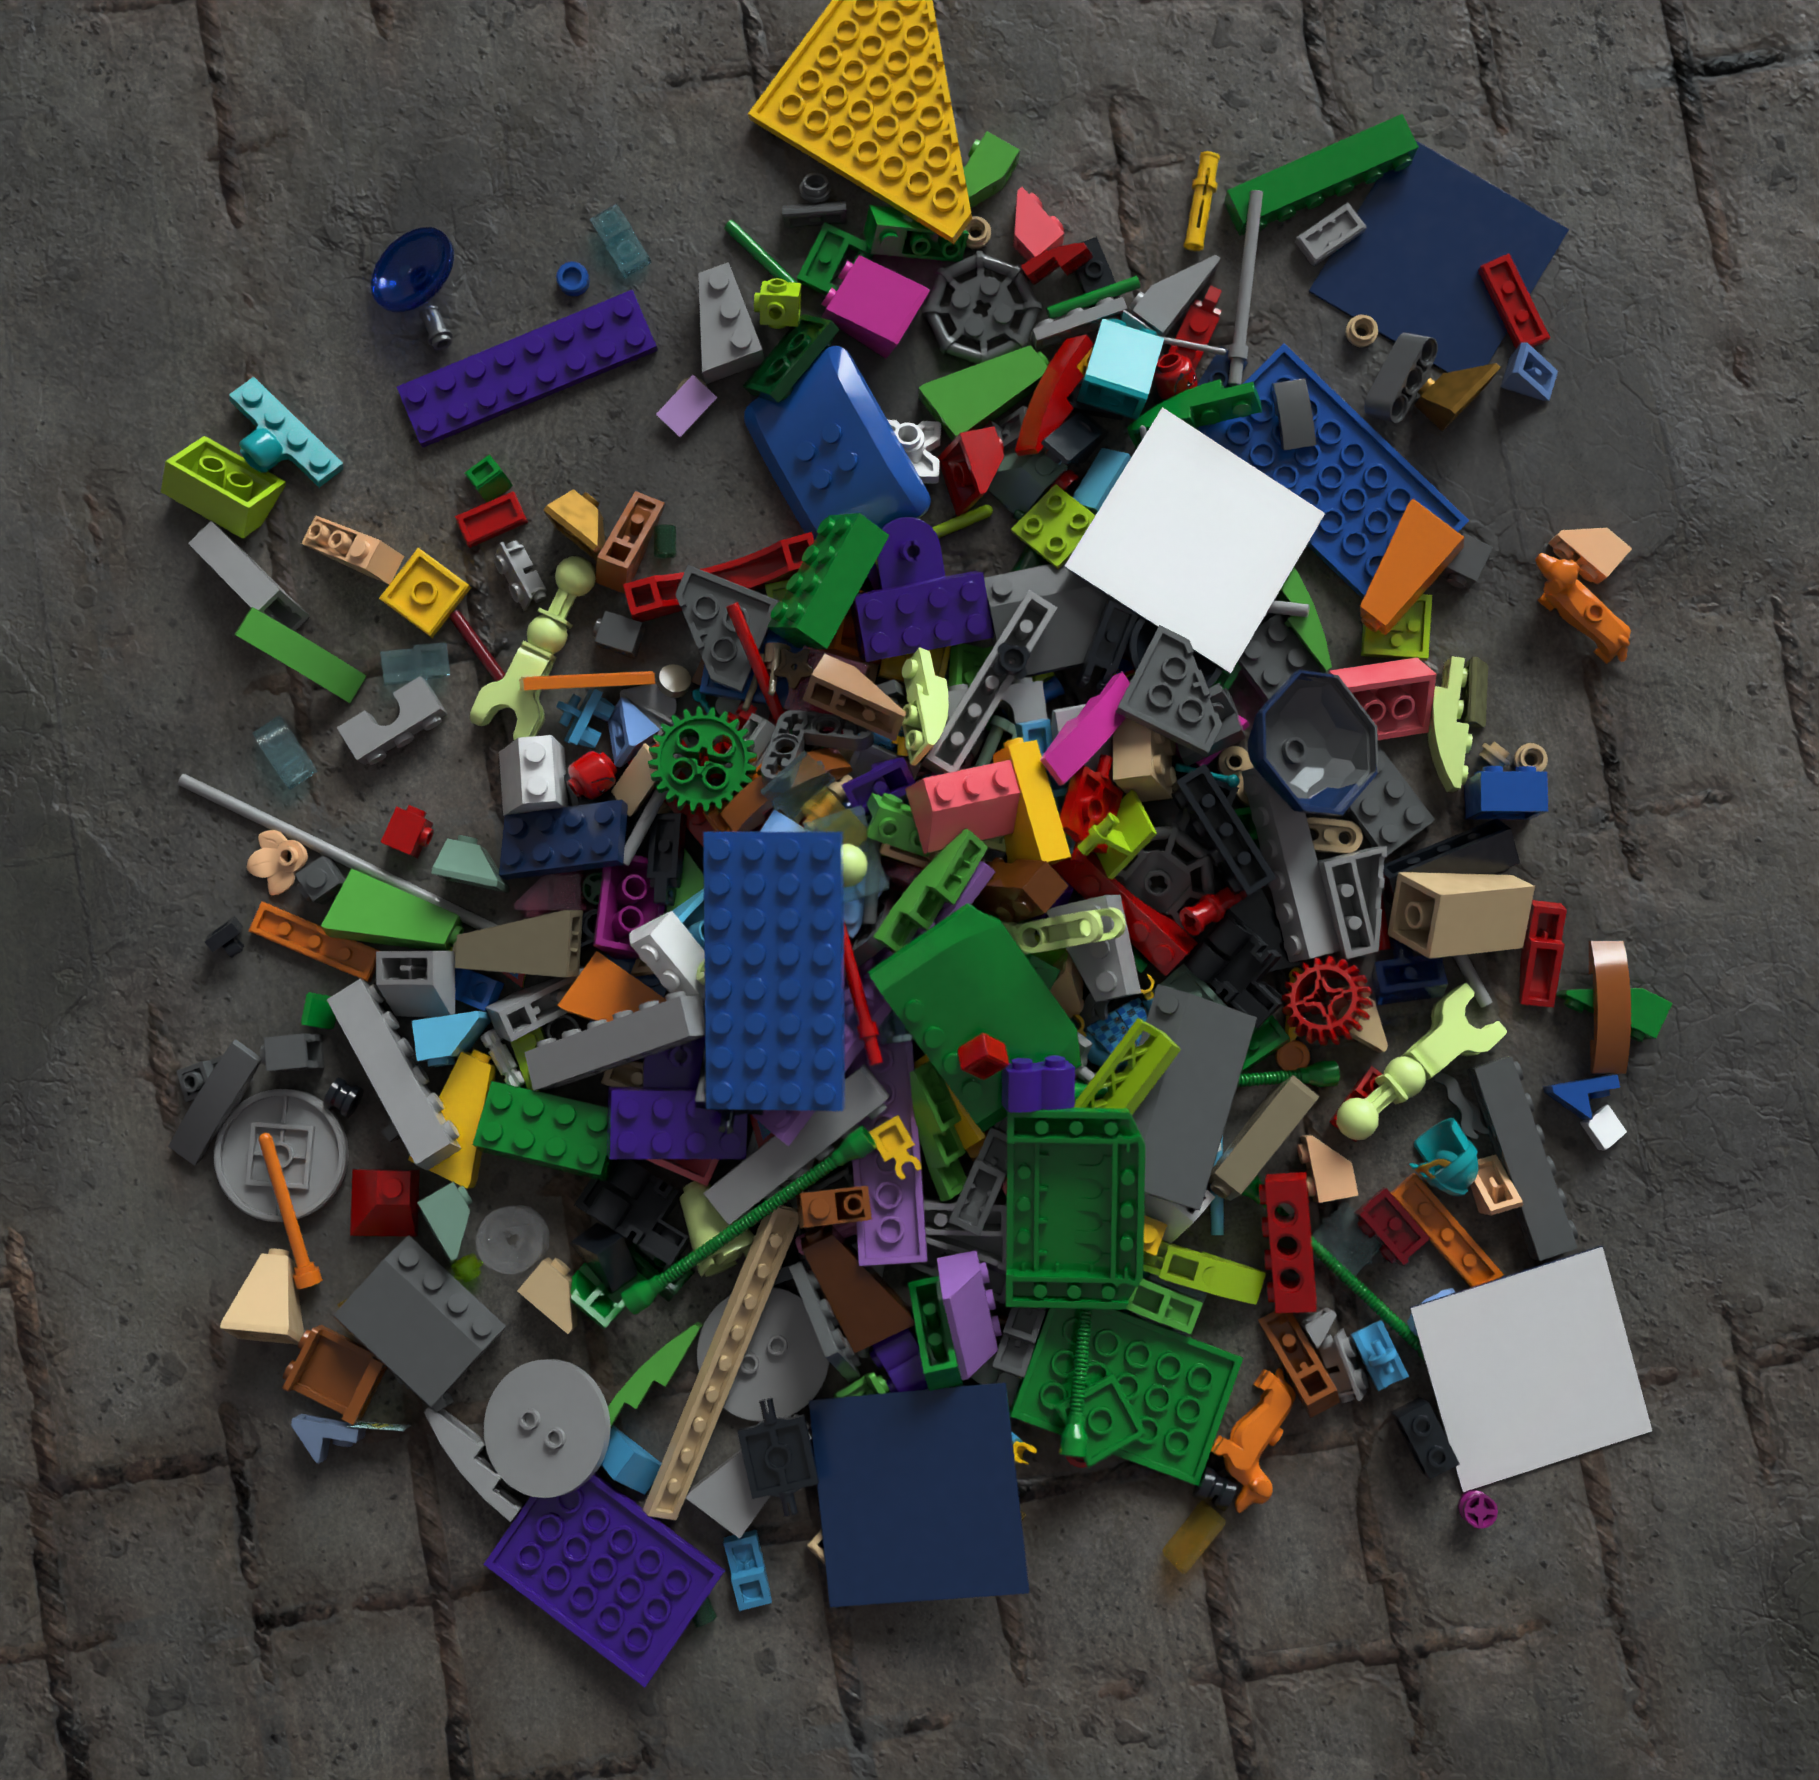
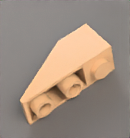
(353, 549)

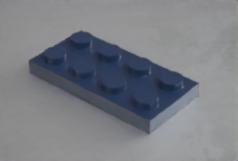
(563, 839)

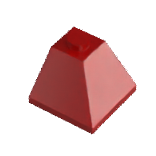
(971, 465)
(384, 1202)

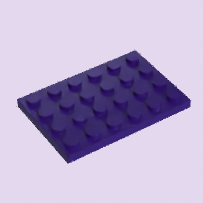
(606, 1573)

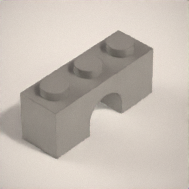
(1021, 702)
(418, 711)

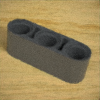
(1401, 377)

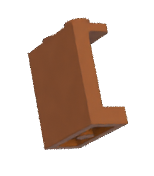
(335, 1372)

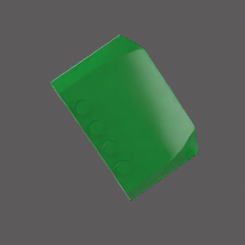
(968, 982)
(1074, 1208)

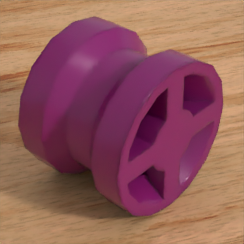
(1482, 1514)

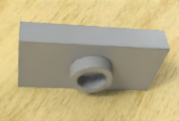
(1330, 234)

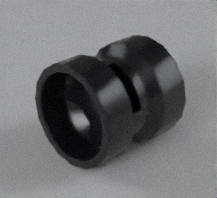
(1215, 1489)

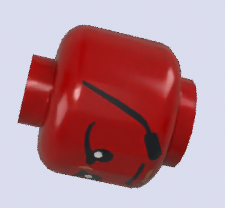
(1174, 375)
(591, 775)

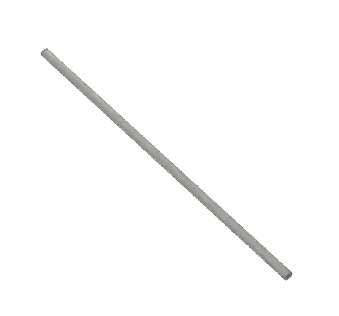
(328, 850)

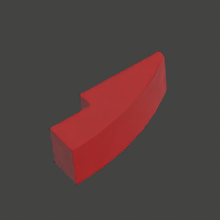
(1542, 954)

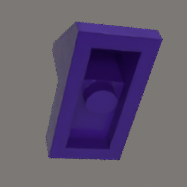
(885, 777)

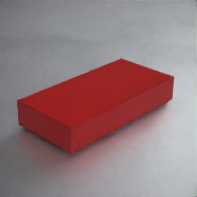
(491, 519)

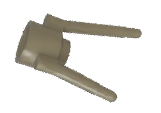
(772, 659)

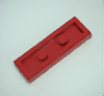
(1513, 302)

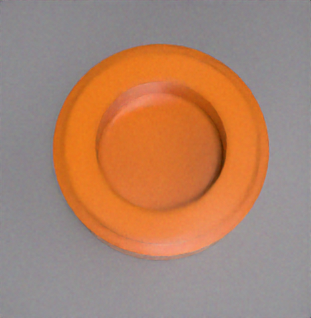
(1292, 1056)

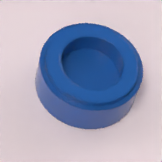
(573, 279)

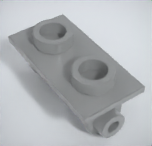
(523, 587)
(1350, 1378)

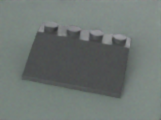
(419, 1321)

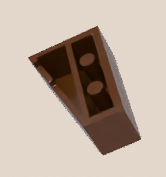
(1019, 889)

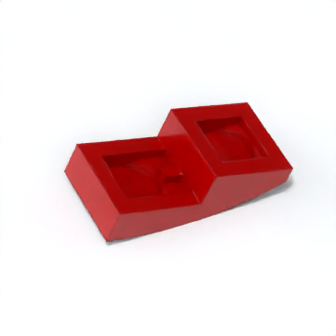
(1067, 257)

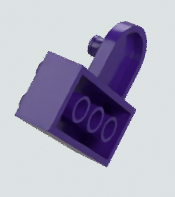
(916, 599)
(662, 1114)

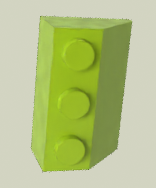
(221, 486)

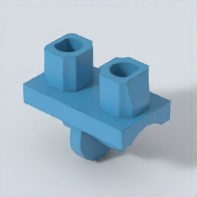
(592, 705)
(1379, 1355)

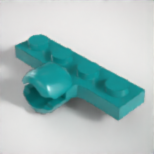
(280, 436)

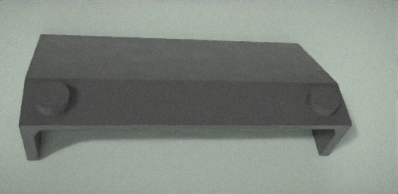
(1071, 626)
(1193, 1098)

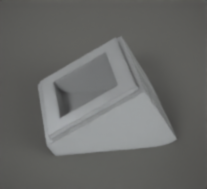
(1318, 1325)

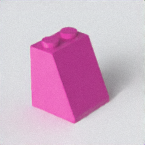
(874, 304)

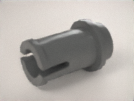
(438, 336)

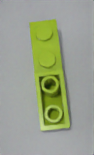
(1205, 1272)

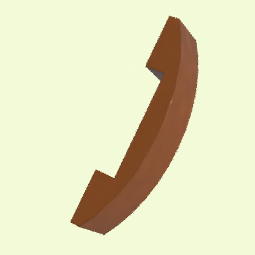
(747, 807)
(1611, 1007)

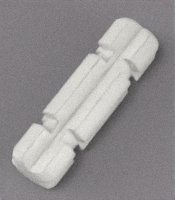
(502, 1058)

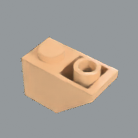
(1594, 550)
(1329, 1173)

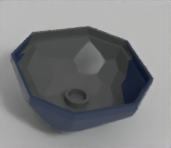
(1315, 744)

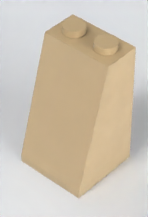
(1460, 912)

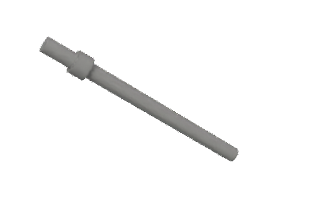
(1239, 350)

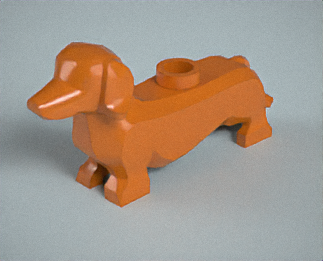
(1582, 608)
(1252, 1435)

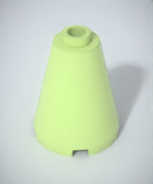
(705, 1223)

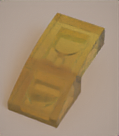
(826, 804)

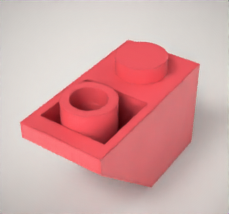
(1034, 228)

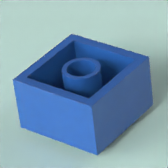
(1506, 794)

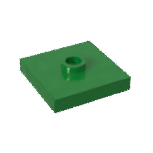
(1108, 1419)

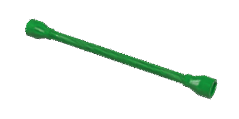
(1317, 1074)
(854, 1147)
(1367, 1296)
(1074, 1437)

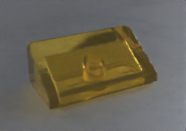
(1194, 1537)

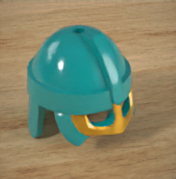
(1448, 1158)

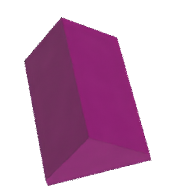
(624, 906)

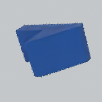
(1574, 1094)

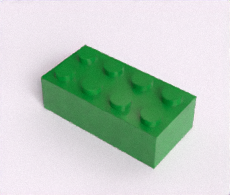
(827, 580)
(544, 1131)

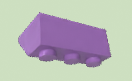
(968, 1310)

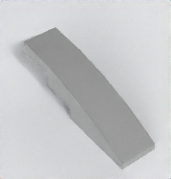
(464, 1450)

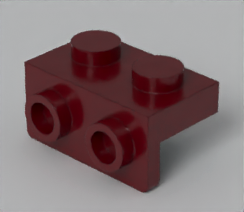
(1391, 1226)

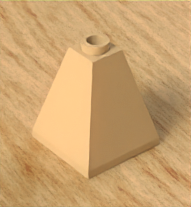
(267, 1303)

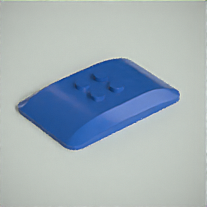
(835, 448)

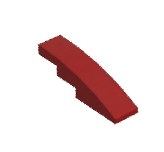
(1049, 402)

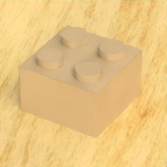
(1143, 761)

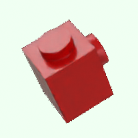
(408, 831)

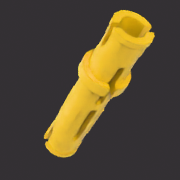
(1207, 167)

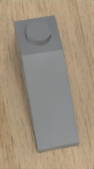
(1171, 297)
(529, 1008)

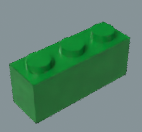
(934, 1334)

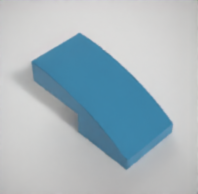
(747, 1570)

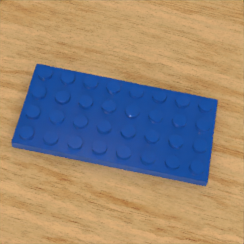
(1346, 475)
(774, 970)

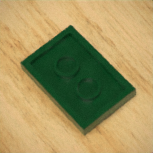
(791, 358)

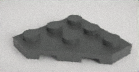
(704, 604)
(1171, 694)
(825, 1324)

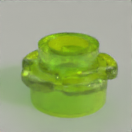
(467, 1268)

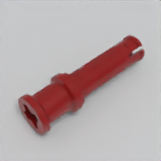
(1209, 909)

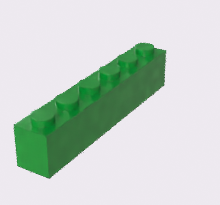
(1325, 173)

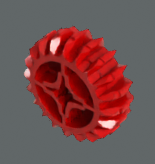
(1318, 975)

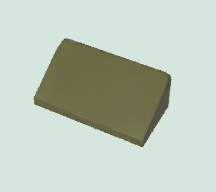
(1475, 693)

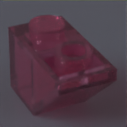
(553, 894)

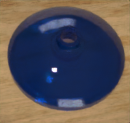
(412, 270)

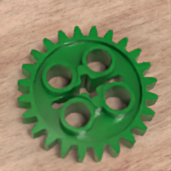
(709, 732)

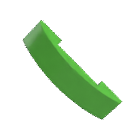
(300, 654)

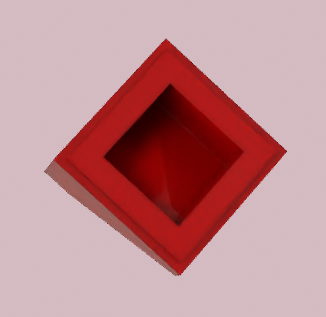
(983, 1056)

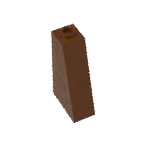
(857, 1294)

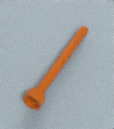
(305, 1272)

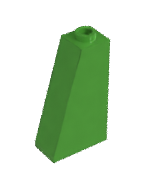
(984, 391)
(388, 916)

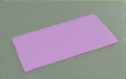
(686, 405)

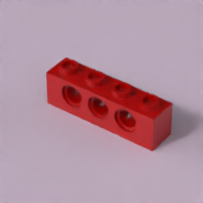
(1293, 1190)

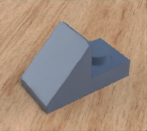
(317, 1431)

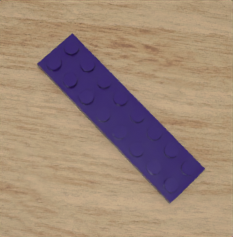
(527, 368)

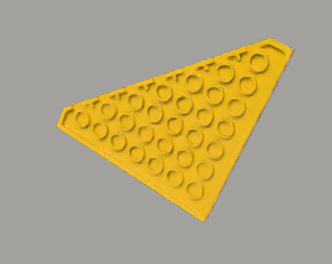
(876, 108)

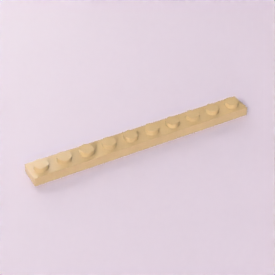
(721, 1363)

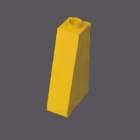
(1037, 824)
(463, 1104)

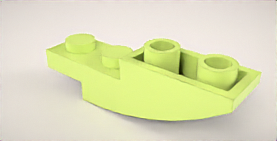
(927, 705)
(1446, 736)

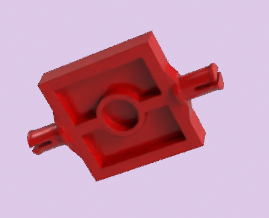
(1087, 803)

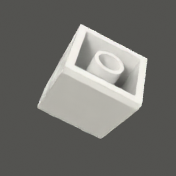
(533, 775)

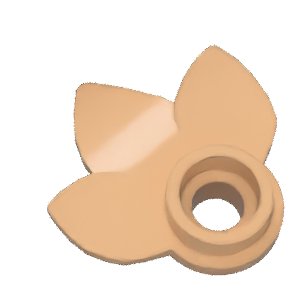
(273, 862)

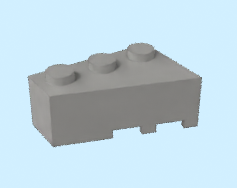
(726, 329)

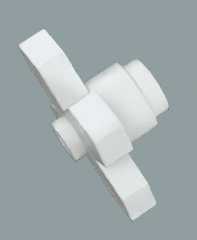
(917, 443)

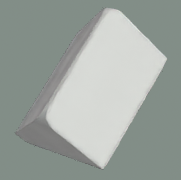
(1603, 1128)

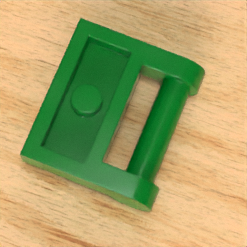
(827, 257)

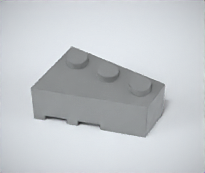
(1354, 899)
(1108, 964)
(991, 1243)

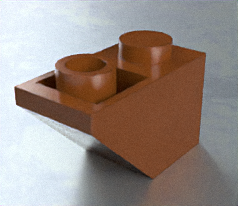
(833, 1206)

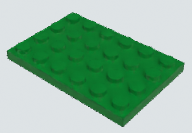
(1169, 1379)

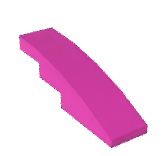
(1087, 732)

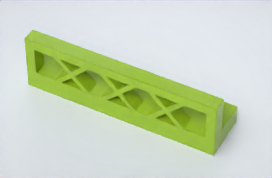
(1143, 1070)

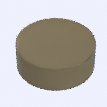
(674, 681)

